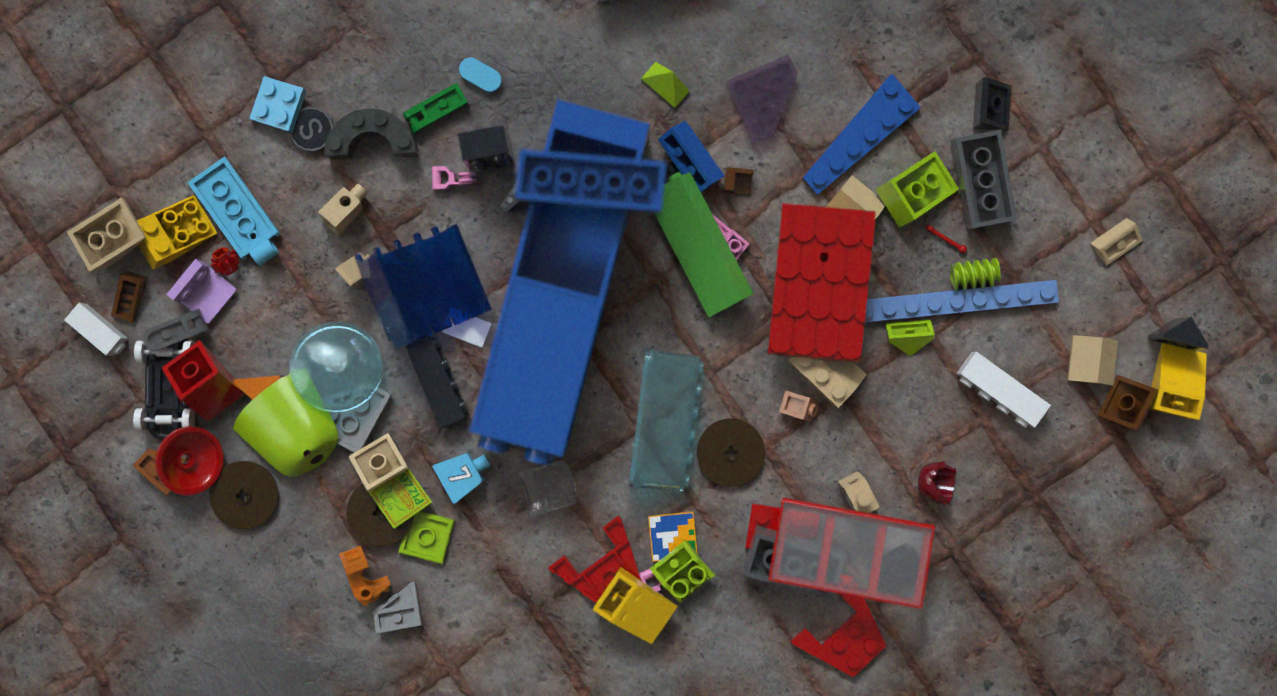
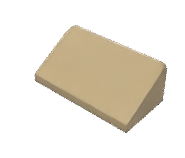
(1117, 241)

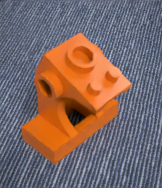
(363, 589)

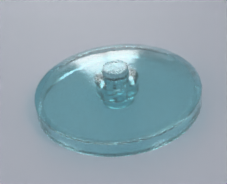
(336, 366)

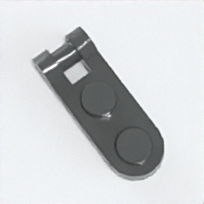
(173, 331)

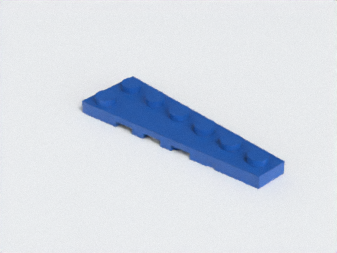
(874, 122)

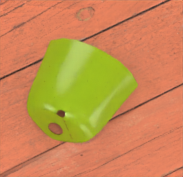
(284, 426)

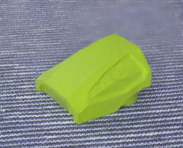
(682, 571)

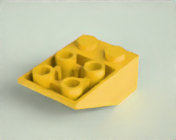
(174, 231)
(1179, 382)
(634, 606)

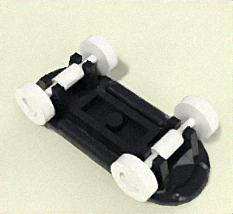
(163, 407)

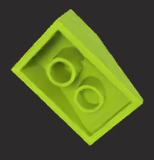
(917, 189)

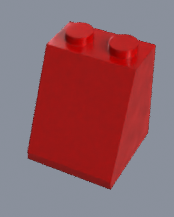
(202, 381)

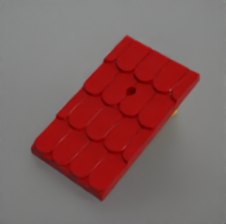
(821, 282)

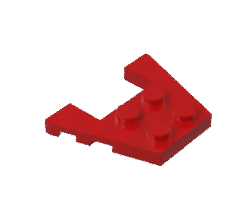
(598, 576)
(850, 644)

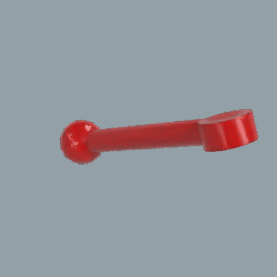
(961, 248)

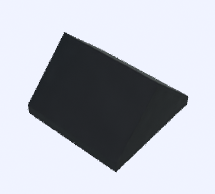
(992, 105)
(1180, 333)

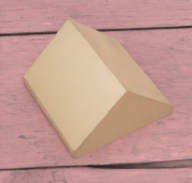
(857, 196)
(1092, 360)
(378, 462)

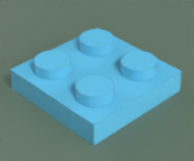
(278, 104)

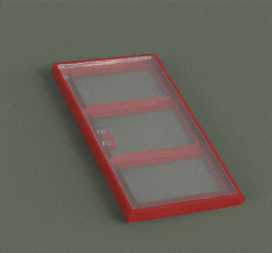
(851, 552)

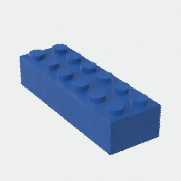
(590, 181)

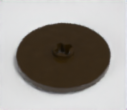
(716, 441)
(261, 500)
(369, 527)

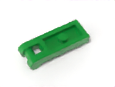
(436, 108)

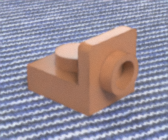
(798, 406)

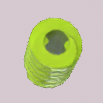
(975, 273)

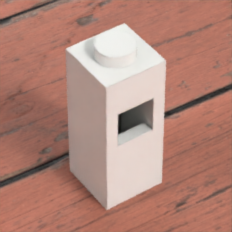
(96, 329)

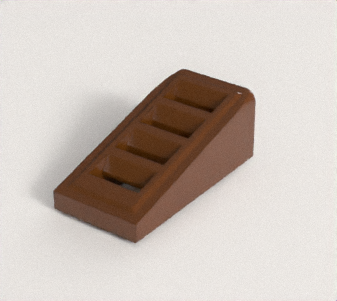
(123, 284)

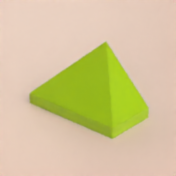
(665, 84)
(910, 335)

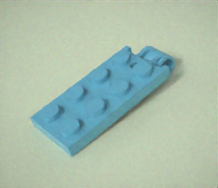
(236, 211)

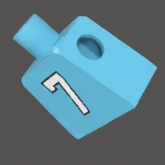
(461, 474)

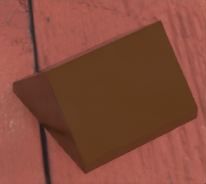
(1127, 403)

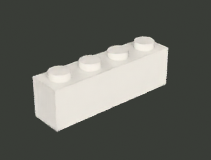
(1002, 389)

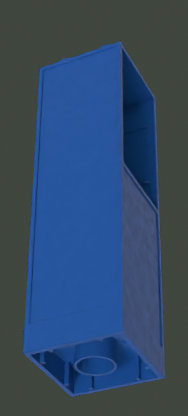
(555, 299)

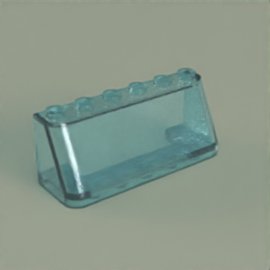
(665, 421)

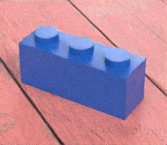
(691, 155)

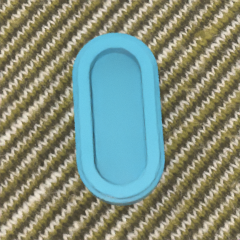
(480, 75)

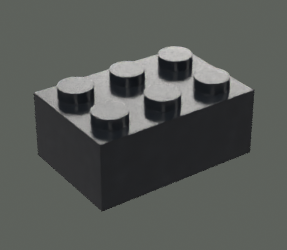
(486, 148)

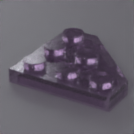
(762, 96)

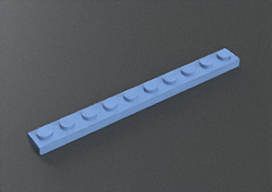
(961, 301)

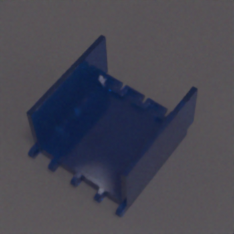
(423, 286)

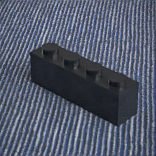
(436, 381)

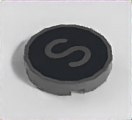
(311, 129)

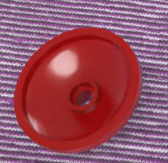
(201, 465)

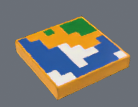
(670, 531)

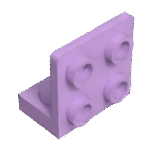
(202, 290)

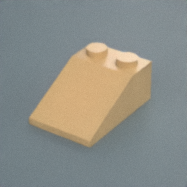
(107, 236)

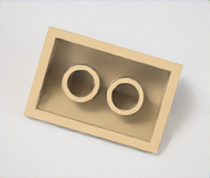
(831, 378)

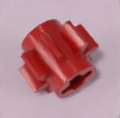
(225, 261)

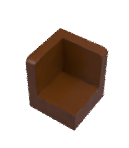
(738, 180)

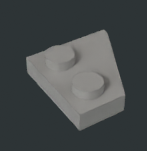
(399, 611)

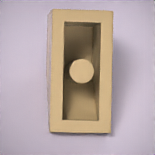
(351, 273)

